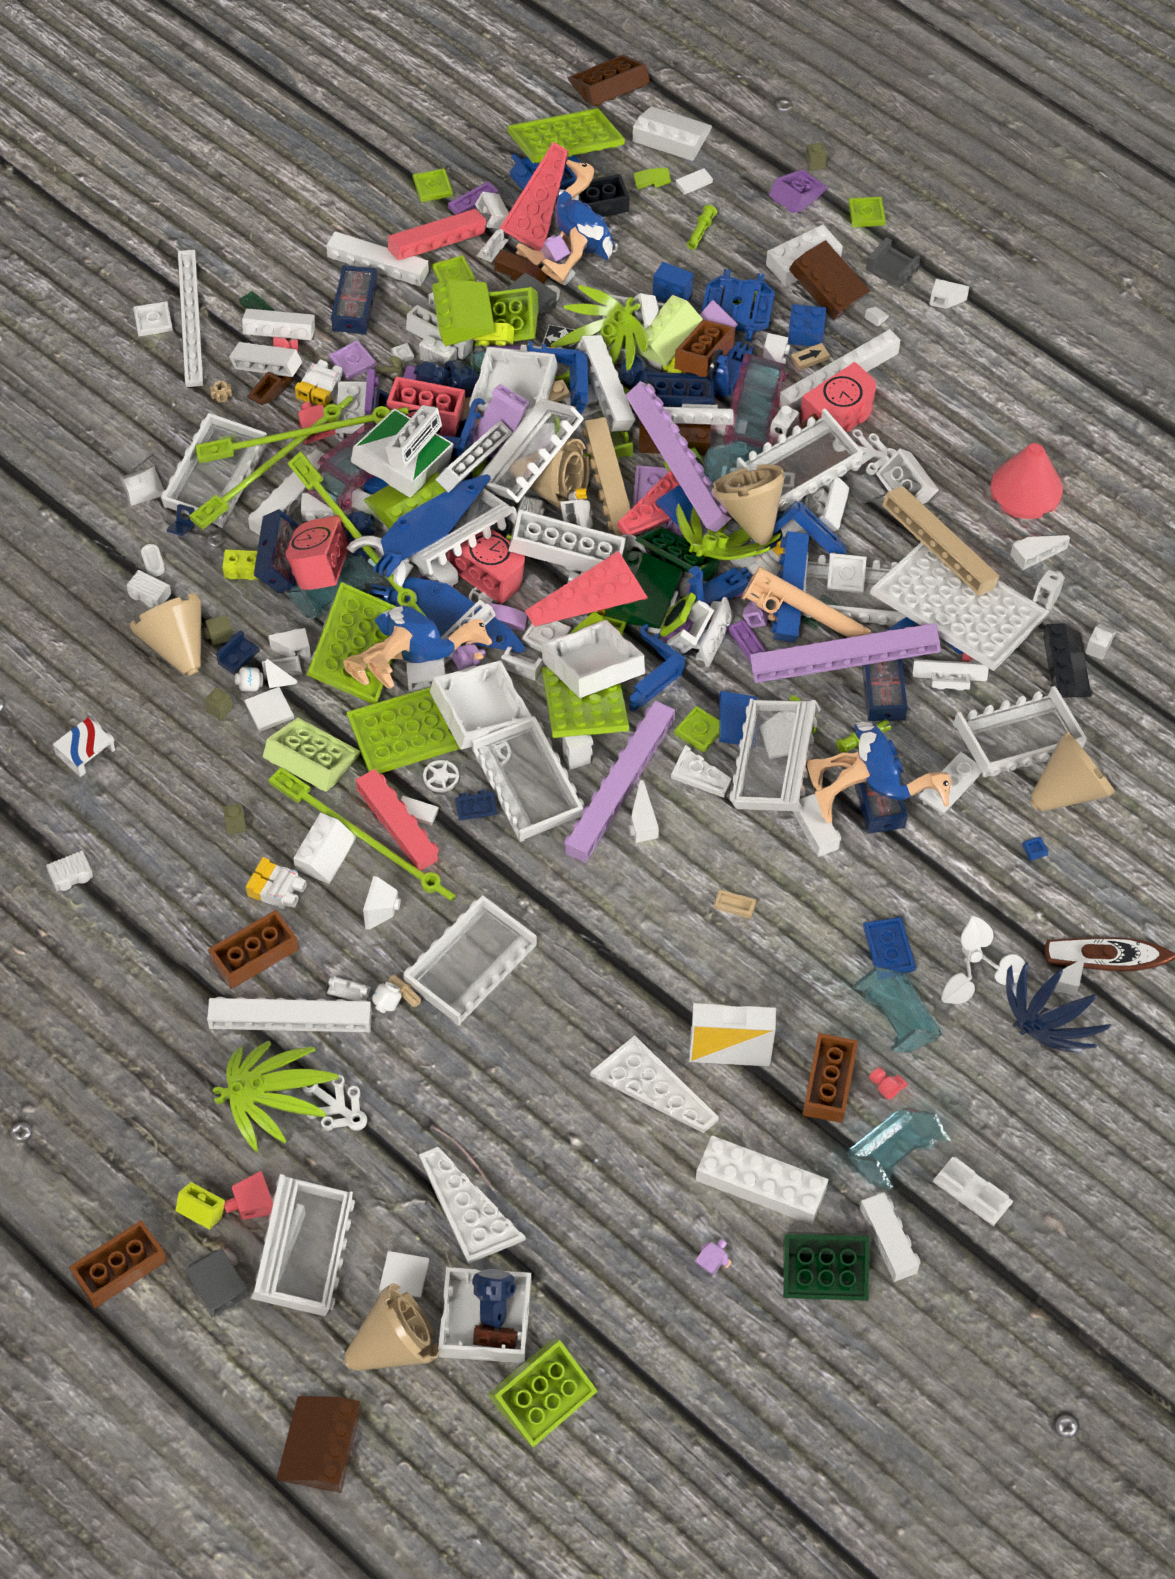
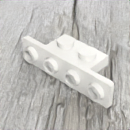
(701, 414)
(950, 673)

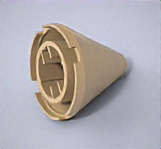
(564, 473)
(752, 498)
(174, 632)
(1069, 778)
(392, 1334)

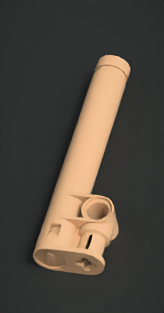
(769, 586)

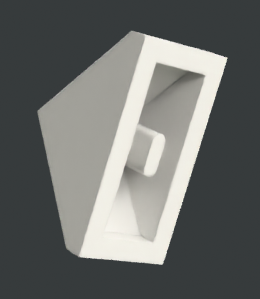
(277, 677)
(1070, 979)

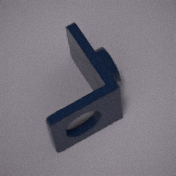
(181, 525)

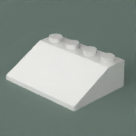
(670, 133)

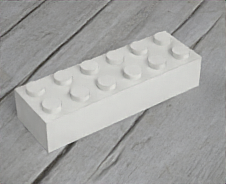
(562, 541)
(761, 1180)

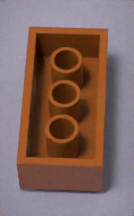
(700, 346)
(253, 949)
(830, 1078)
(118, 1264)

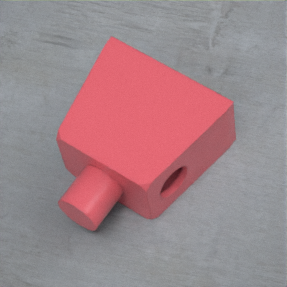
(308, 416)
(250, 1198)

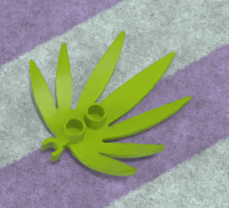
(616, 325)
(717, 543)
(253, 1086)

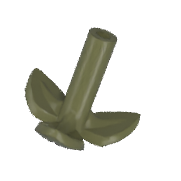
(399, 367)

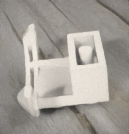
(400, 572)

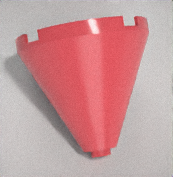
(1027, 484)

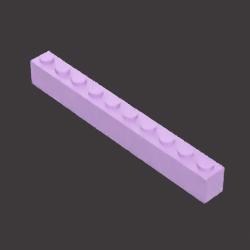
(678, 455)
(845, 653)
(619, 782)

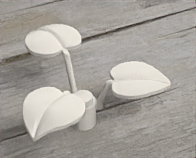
(974, 936)

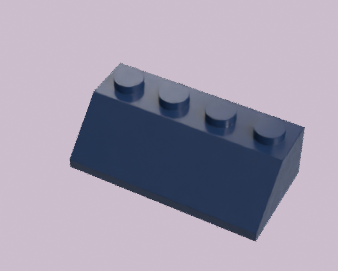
(680, 388)

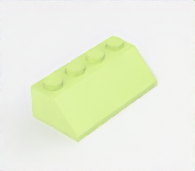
(669, 330)

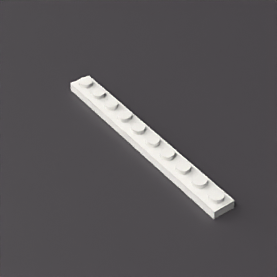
(190, 318)

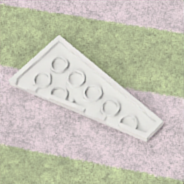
(646, 1078)
(472, 1216)

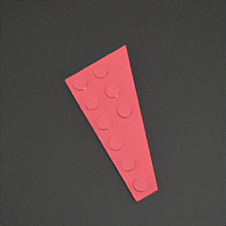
(534, 209)
(646, 512)
(597, 589)

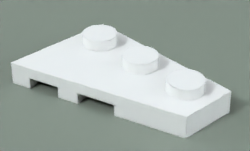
(699, 774)

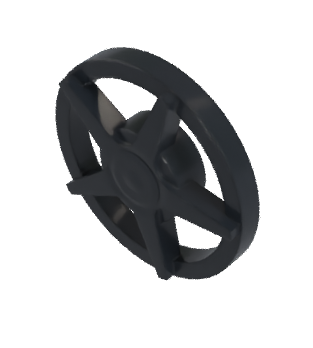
(714, 365)

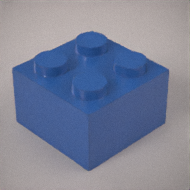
(672, 281)
(806, 325)

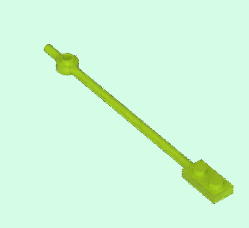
(225, 448)
(311, 479)
(217, 506)
(298, 790)

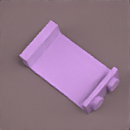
(505, 407)

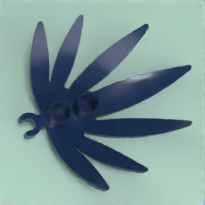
(1041, 1021)

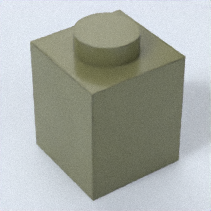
(816, 156)
(218, 630)
(218, 703)
(234, 819)

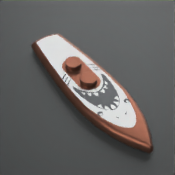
(1107, 953)

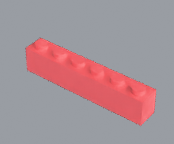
(436, 234)
(397, 820)

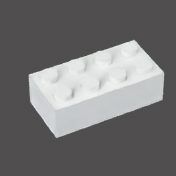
(781, 257)

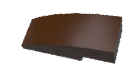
(517, 266)
(269, 388)

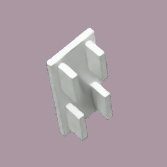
(355, 408)
(713, 636)
(963, 774)
(973, 1191)

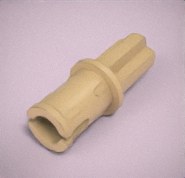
(405, 990)

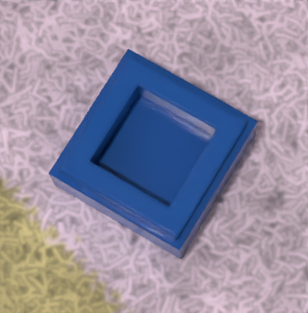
(1035, 848)

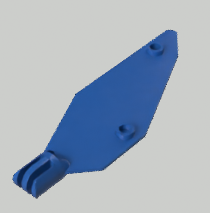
(427, 524)
(446, 607)

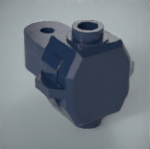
(431, 373)
(635, 374)
(462, 376)
(364, 524)
(493, 1290)

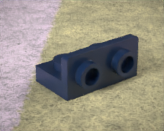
(236, 653)
(475, 805)

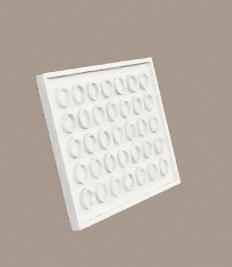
(980, 626)

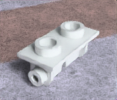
(493, 246)
(347, 989)

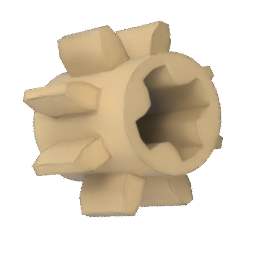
(221, 391)

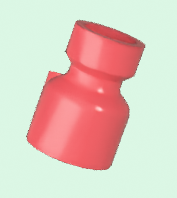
(283, 343)
(887, 1085)

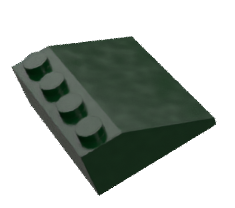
(676, 551)
(659, 584)
(826, 1266)

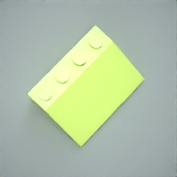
(310, 753)

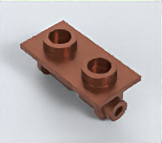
(486, 1336)

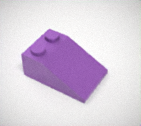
(796, 190)

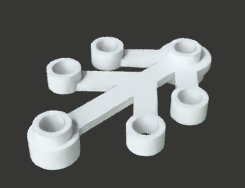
(869, 452)
(337, 1106)

